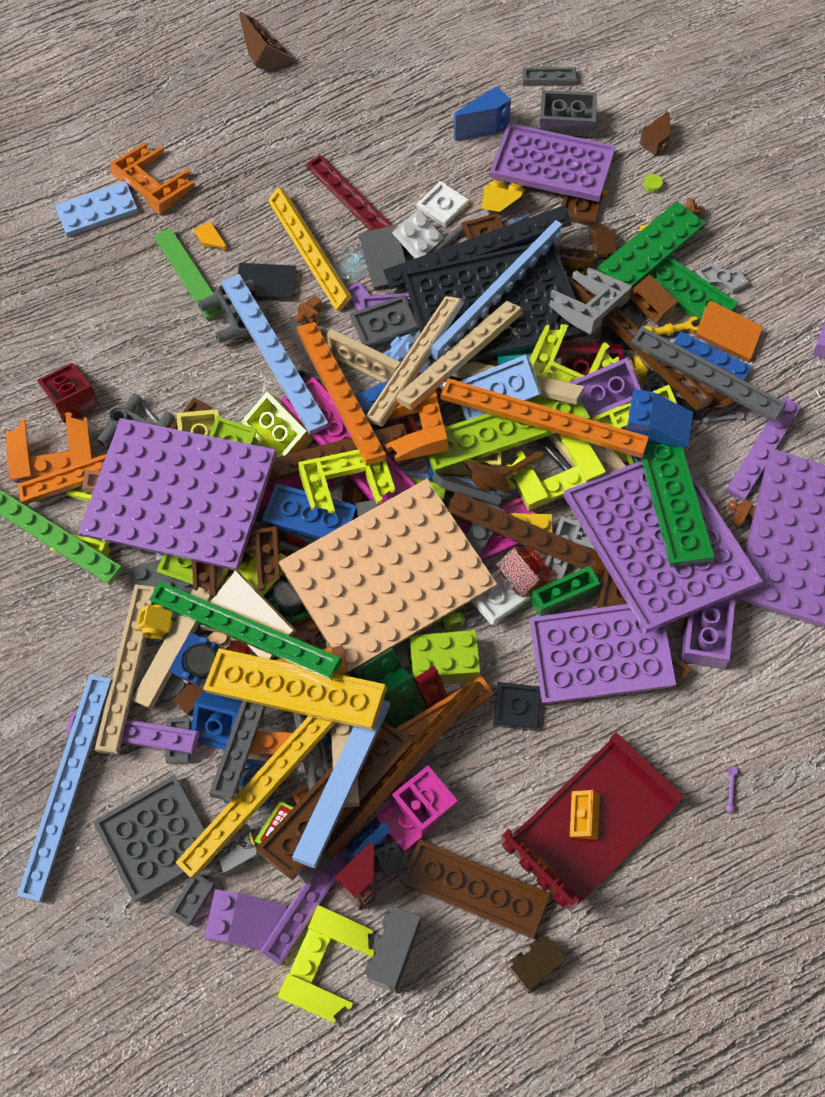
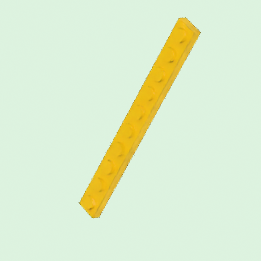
(253, 795)

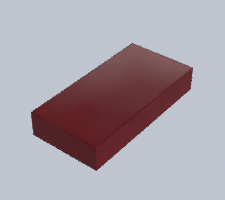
(431, 687)

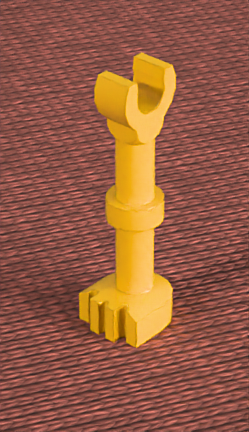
(670, 329)

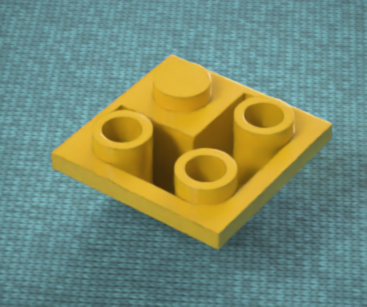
(499, 196)

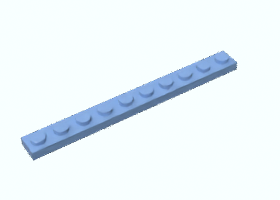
(496, 290)
(275, 354)
(64, 789)

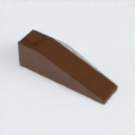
(262, 46)

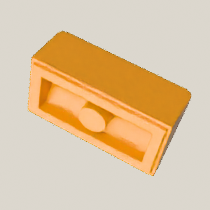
(585, 814)

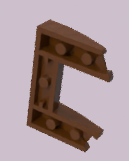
(264, 543)

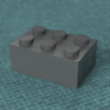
(568, 112)
(392, 949)

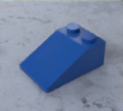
(483, 115)
(659, 419)

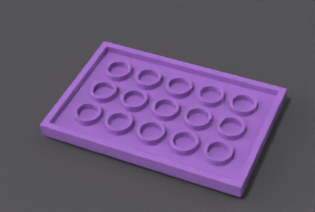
(553, 162)
(598, 655)

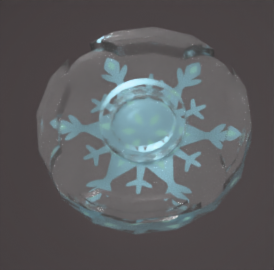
(354, 266)

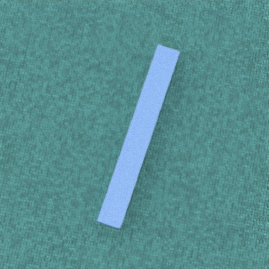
(337, 792)

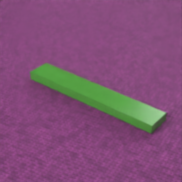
(186, 270)

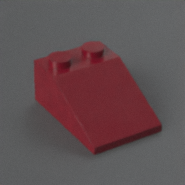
(69, 392)

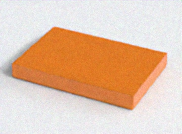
(729, 331)

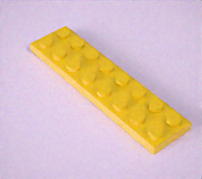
(295, 689)

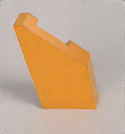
(209, 236)

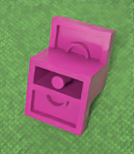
(416, 808)

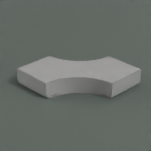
(728, 279)

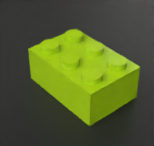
(451, 654)

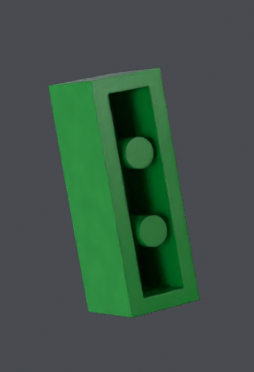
(565, 592)

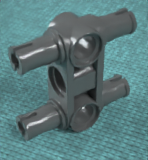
(230, 314)
(127, 412)

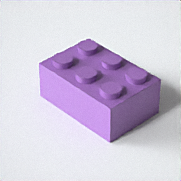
(709, 635)

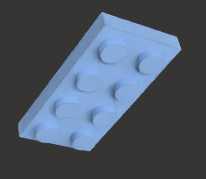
(96, 209)
(511, 379)

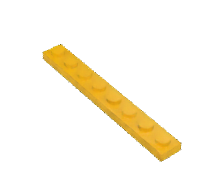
(310, 249)

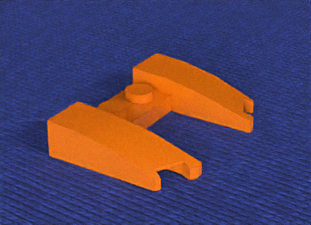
(159, 197)
(423, 442)
(25, 467)

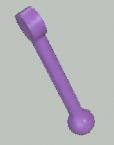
(732, 771)

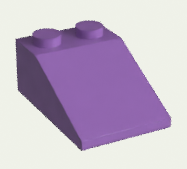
(609, 387)
(242, 920)

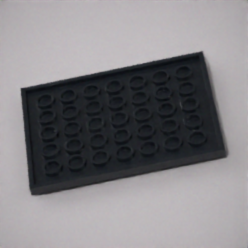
(474, 275)

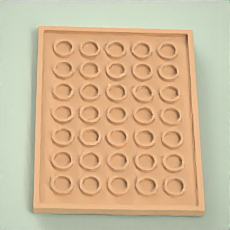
(387, 574)

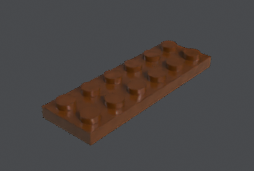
(475, 889)

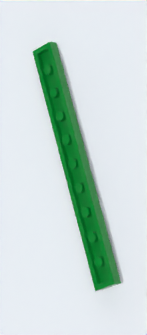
(247, 631)

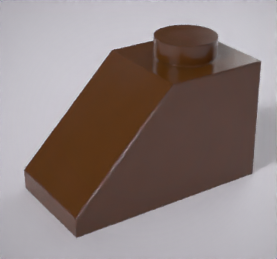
(657, 135)
(602, 239)

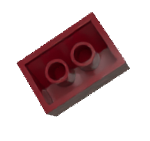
(581, 356)
(359, 878)

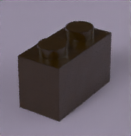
(536, 963)

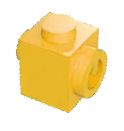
(154, 621)

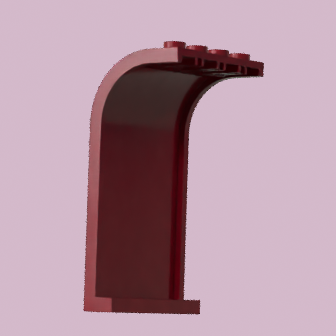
(630, 808)

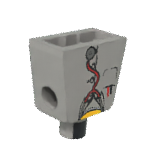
(239, 851)

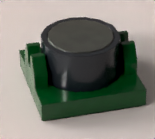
(287, 603)

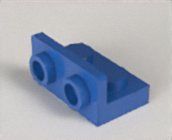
(373, 833)

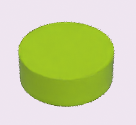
(652, 183)
(453, 621)

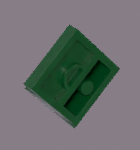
(401, 689)

